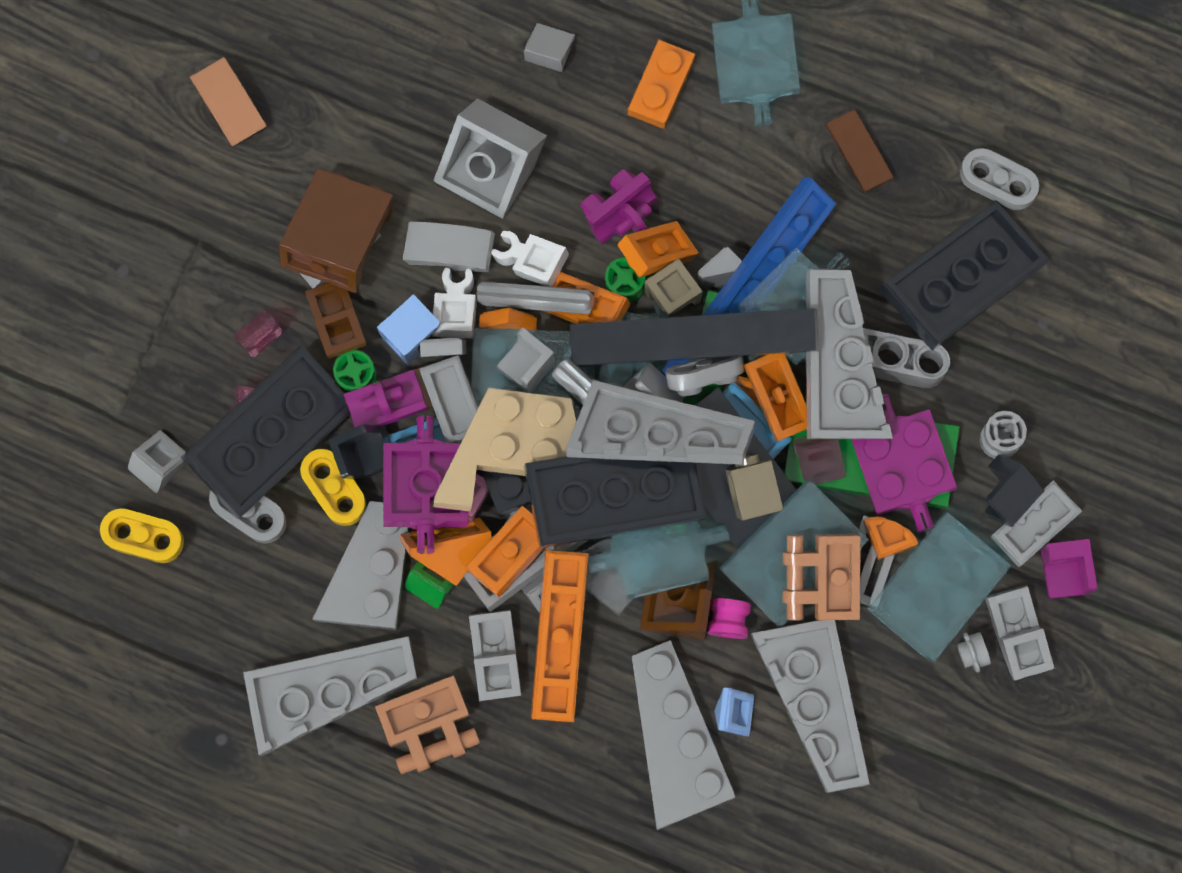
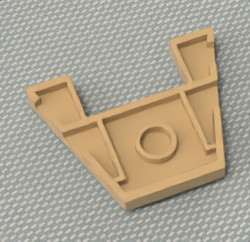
(503, 437)

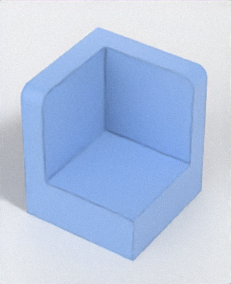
(408, 328)

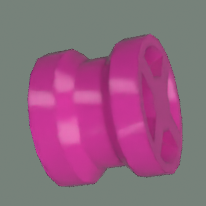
(728, 618)

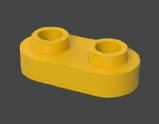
(332, 489)
(143, 535)

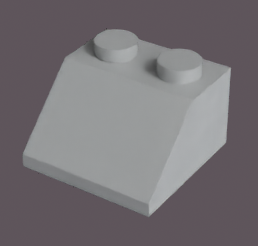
(489, 157)

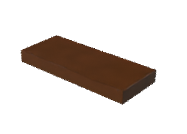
(859, 151)

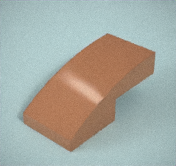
(228, 101)

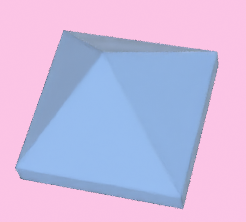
(734, 711)

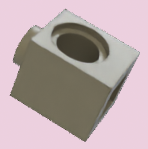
(754, 488)

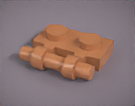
(836, 577)
(424, 712)

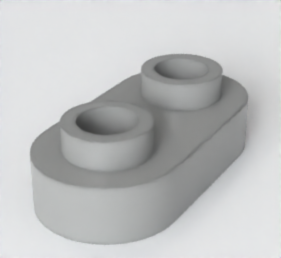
(1000, 177)
(692, 375)
(250, 520)

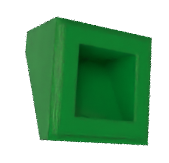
(428, 585)

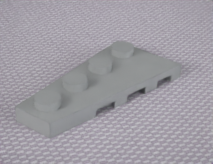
(840, 376)
(653, 428)
(815, 690)
(314, 691)
(678, 748)

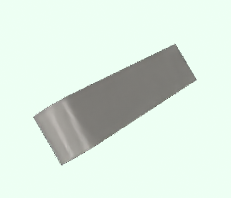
(909, 352)

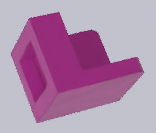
(1068, 569)

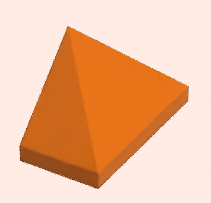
(778, 395)
(453, 548)

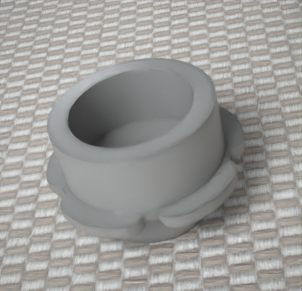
(973, 651)

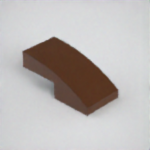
(335, 319)

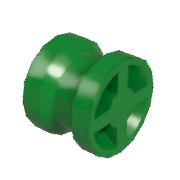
(619, 274)
(352, 365)

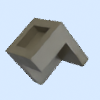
(673, 288)

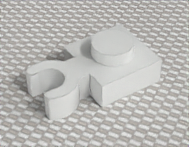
(535, 260)
(455, 308)

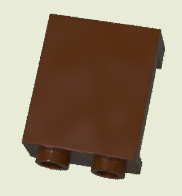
(335, 229)

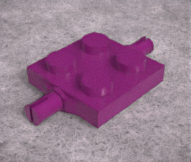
(905, 469)
(411, 481)

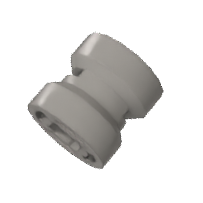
(998, 441)

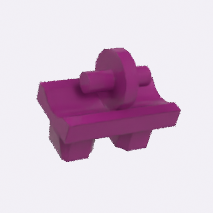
(623, 209)
(386, 400)

